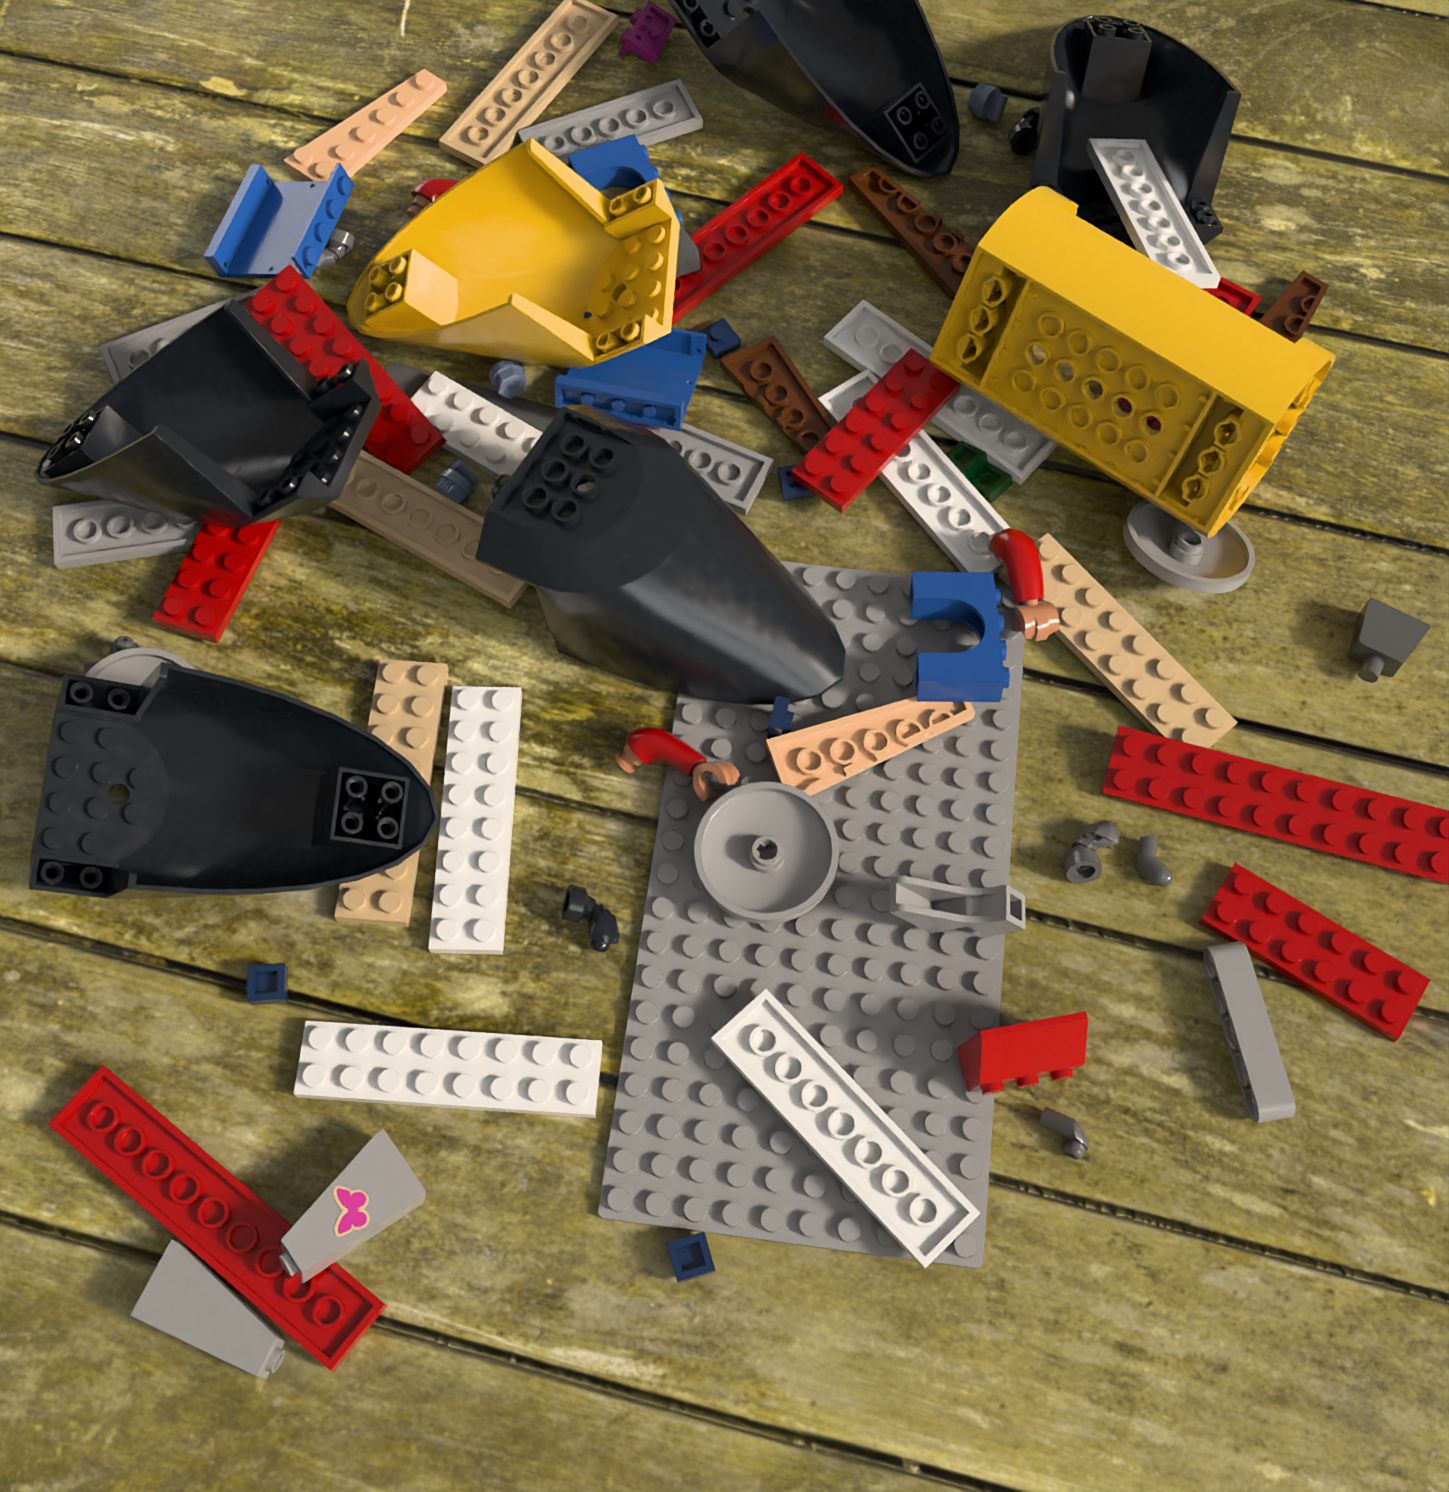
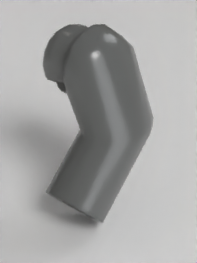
(1149, 865)
(1069, 1128)

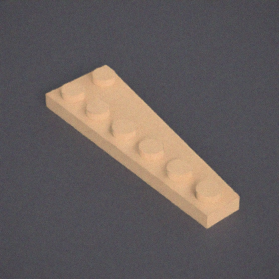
(366, 131)
(846, 746)

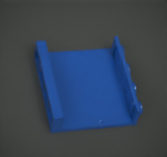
(277, 225)
(641, 385)

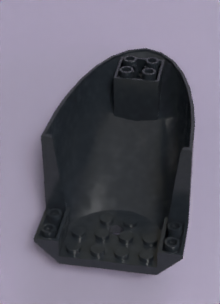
(841, 66)
(1132, 83)
(204, 409)
(654, 569)
(222, 791)

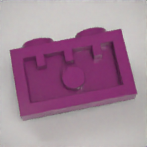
(648, 33)

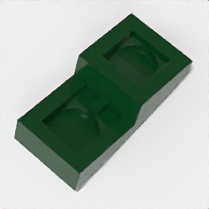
(984, 476)

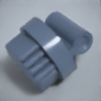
(987, 102)
(508, 378)
(457, 482)

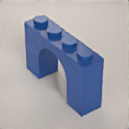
(616, 165)
(973, 601)

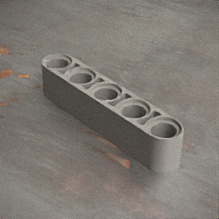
(1248, 1032)

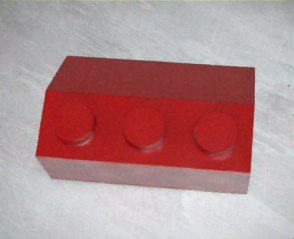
(1024, 1053)

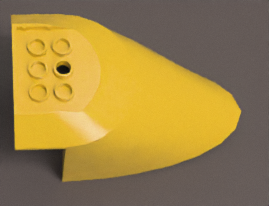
(517, 262)

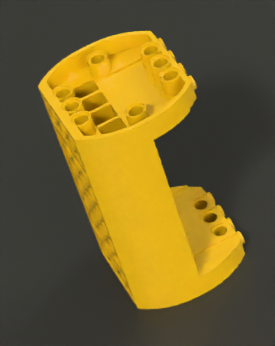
(1147, 336)

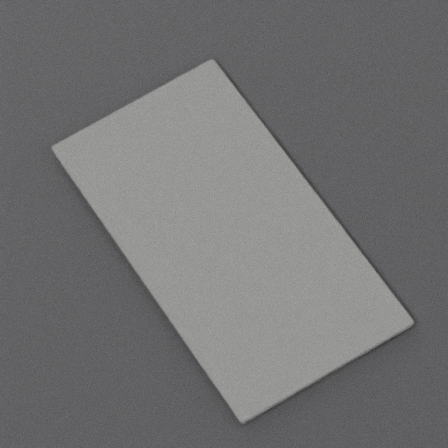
(874, 991)

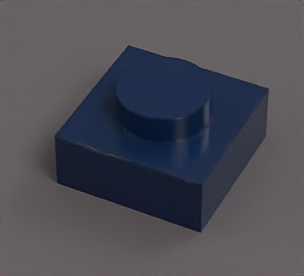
(720, 338)
(790, 488)
(781, 718)
(267, 984)
(691, 1257)

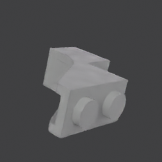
(947, 907)

